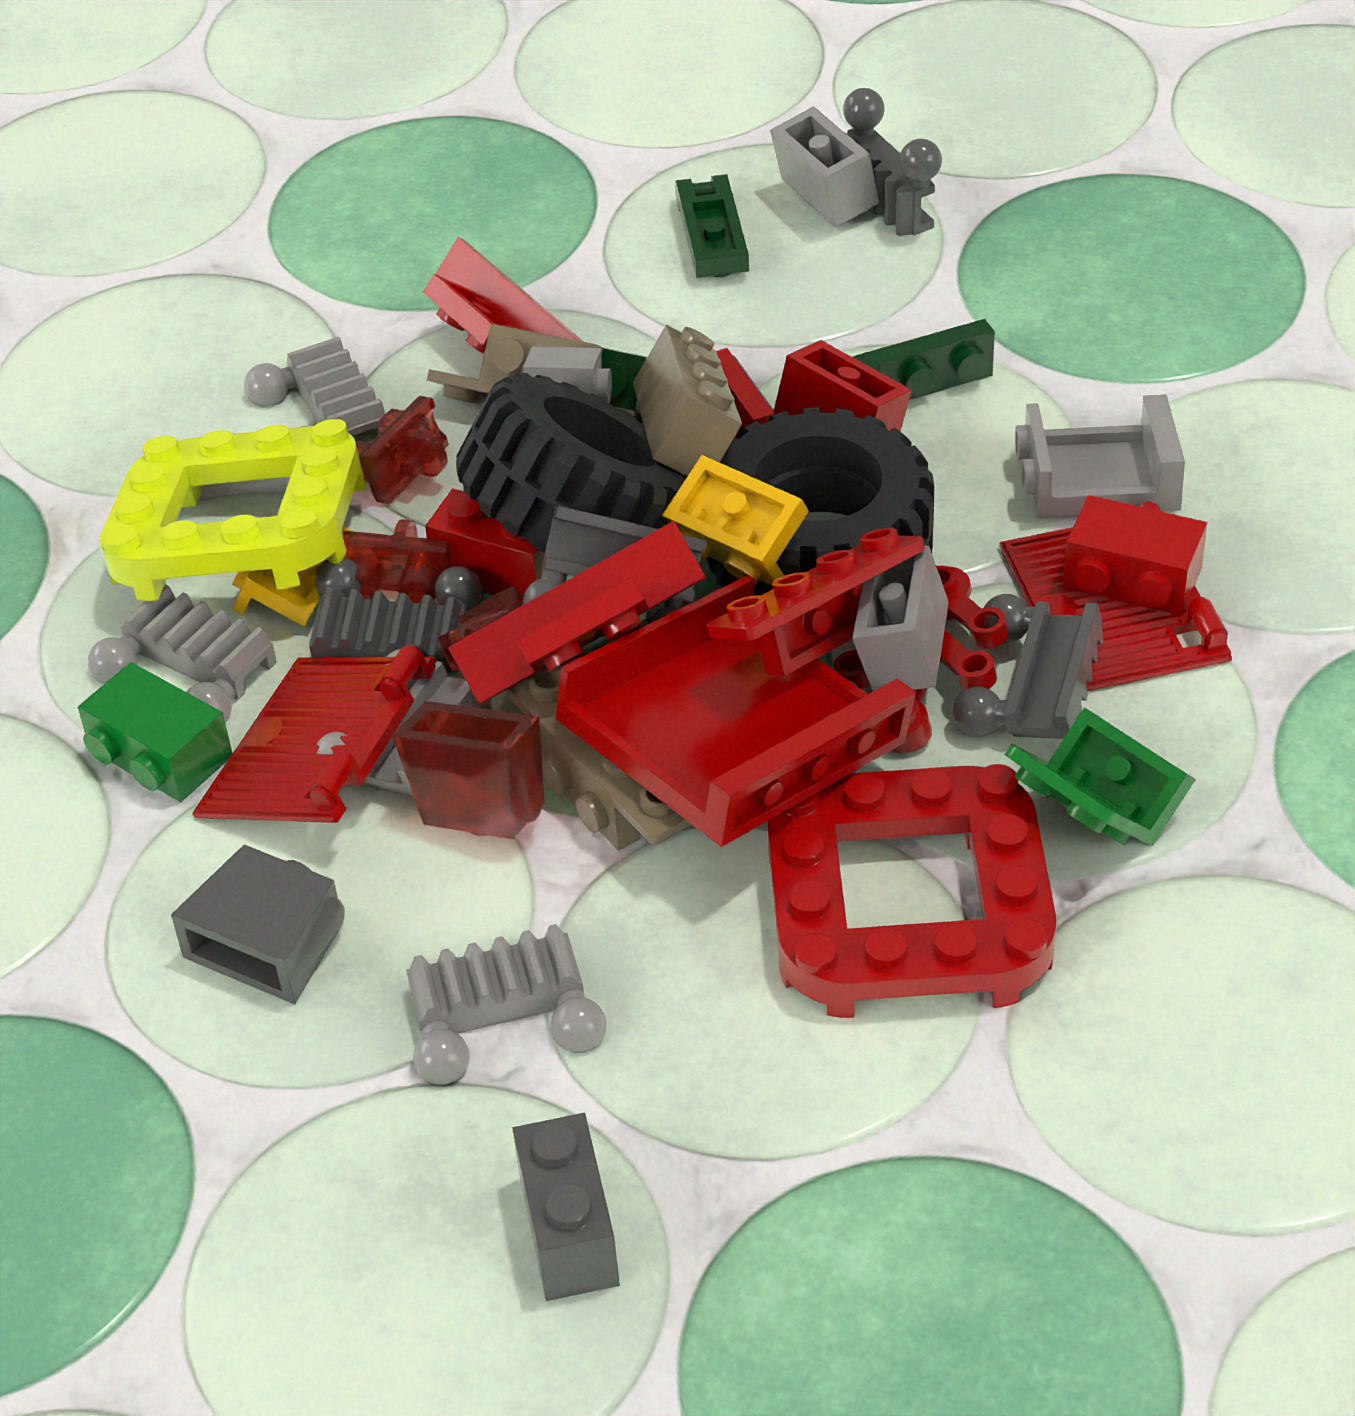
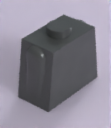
(261, 922)

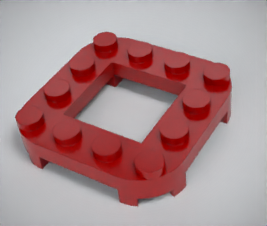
(844, 964)

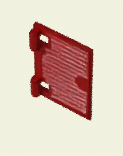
(1136, 638)
(276, 763)

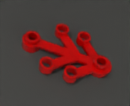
(953, 653)

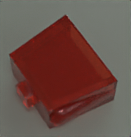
(473, 768)

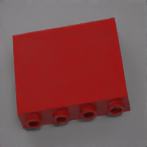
(715, 730)

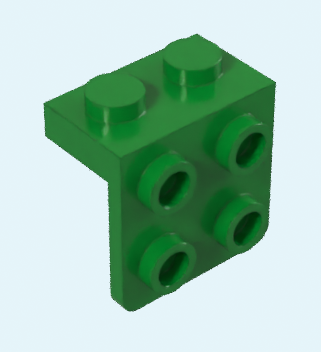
(1107, 780)

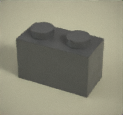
(566, 1206)

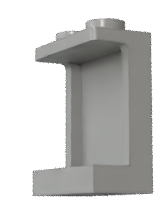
(1106, 462)

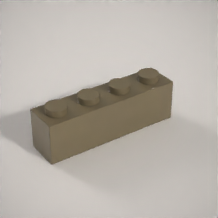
(685, 400)

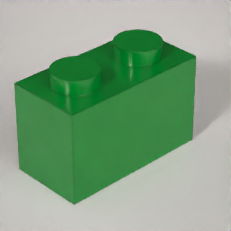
(155, 732)

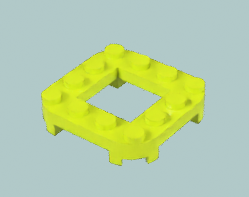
(148, 545)

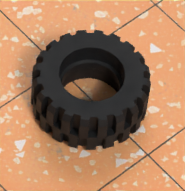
(560, 447)
(837, 468)

